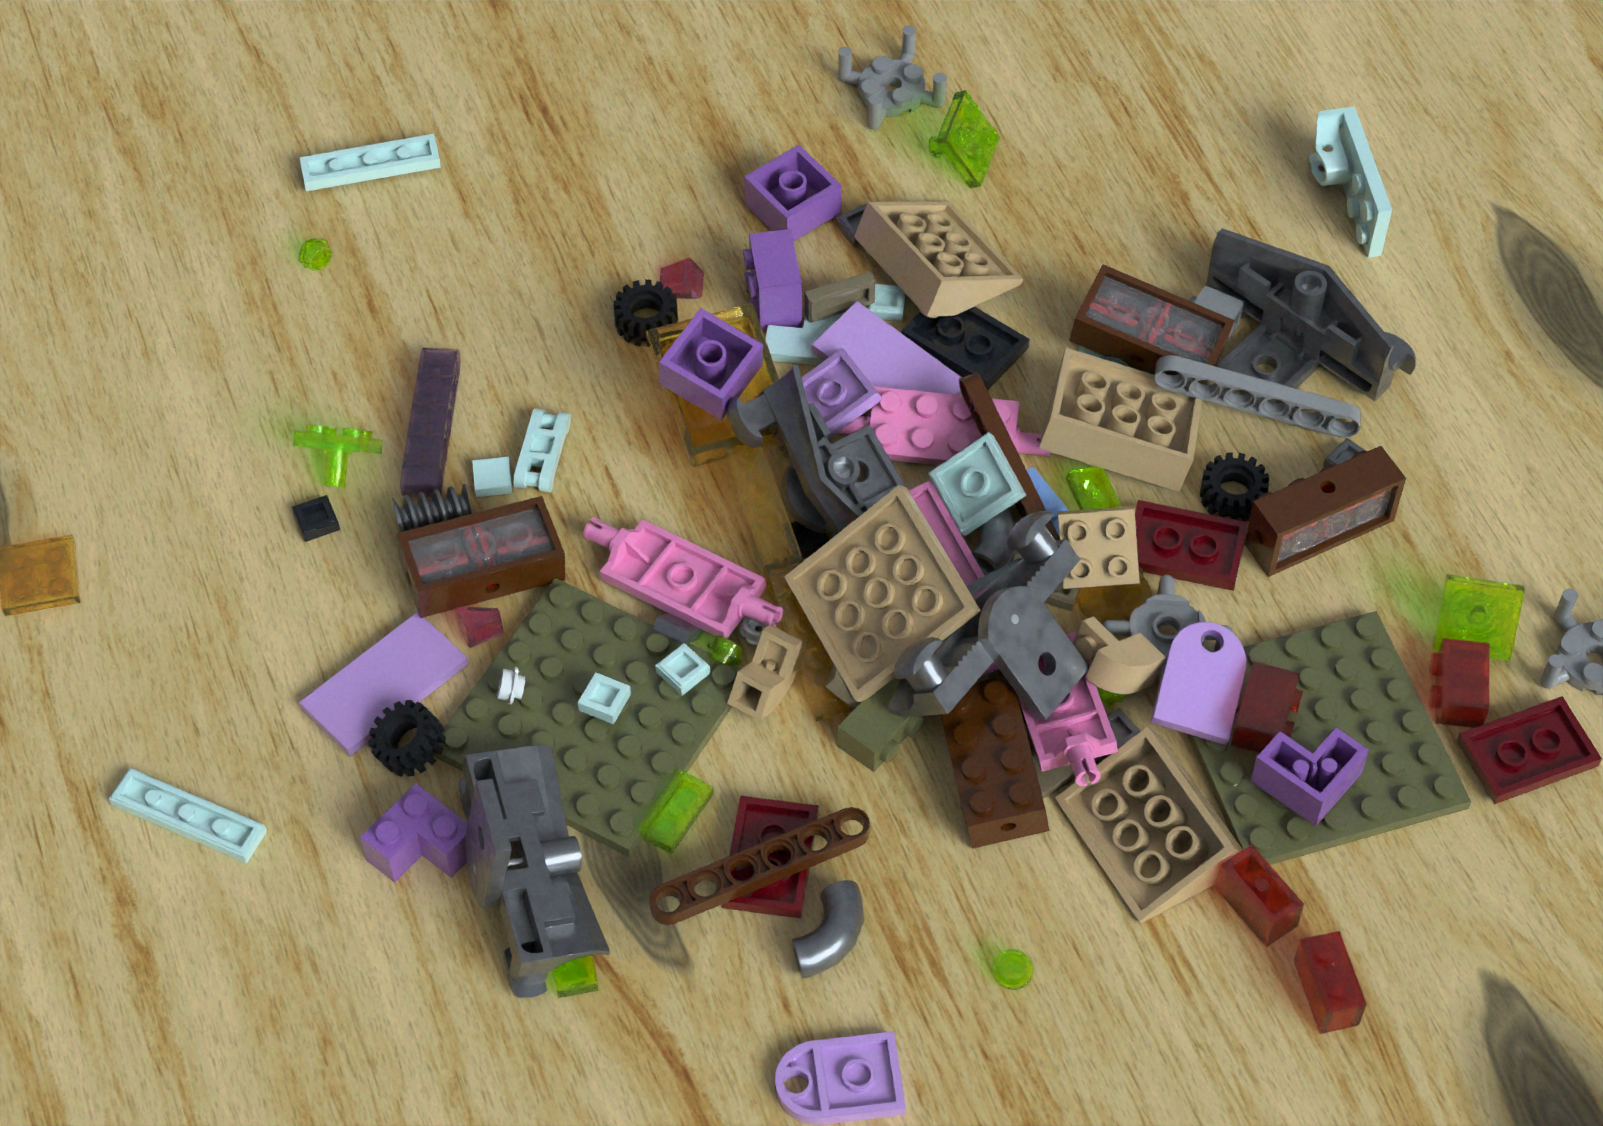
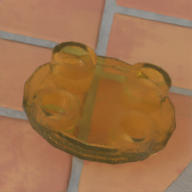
(1113, 601)

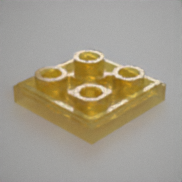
(39, 575)

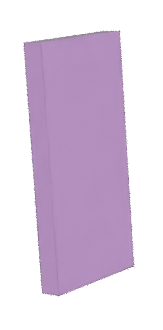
(885, 354)
(397, 668)

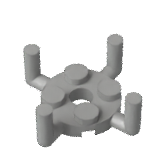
(895, 72)
(1157, 611)
(1571, 661)

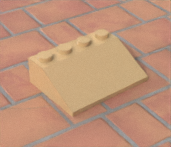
(934, 255)
(1121, 421)
(1149, 826)

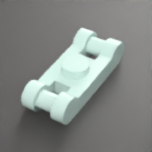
(541, 449)

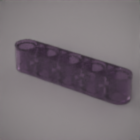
(430, 421)

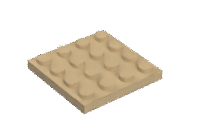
(880, 592)

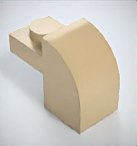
(1116, 664)
(769, 676)

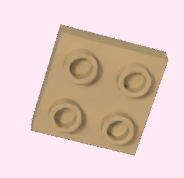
(1104, 543)

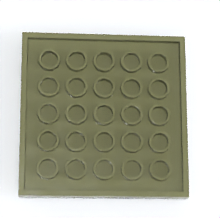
(1363, 689)
(603, 770)

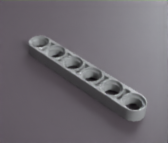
(1256, 400)

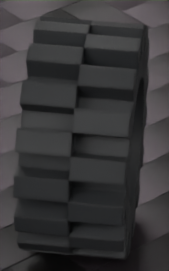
(643, 297)
(1232, 470)
(394, 726)

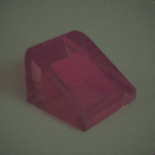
(683, 278)
(478, 624)

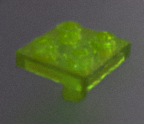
(966, 139)
(337, 448)
(1480, 613)

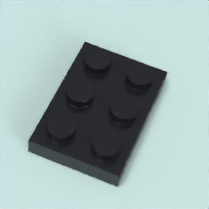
(969, 343)

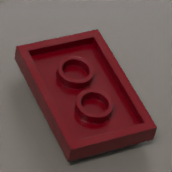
(1189, 544)
(1528, 750)
(757, 822)

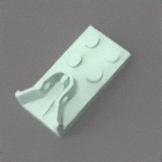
(1354, 168)

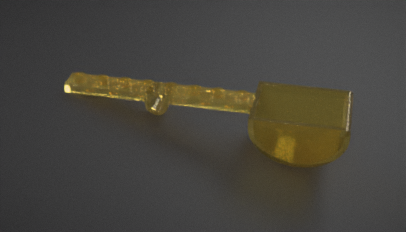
(711, 440)

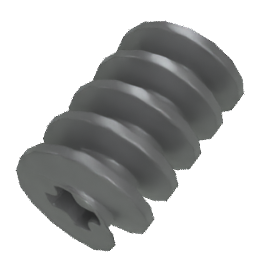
(430, 512)

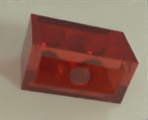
(1461, 683)
(1266, 706)
(1259, 895)
(1329, 982)

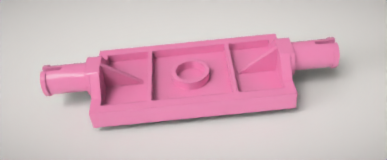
(934, 426)
(682, 577)
(1073, 732)

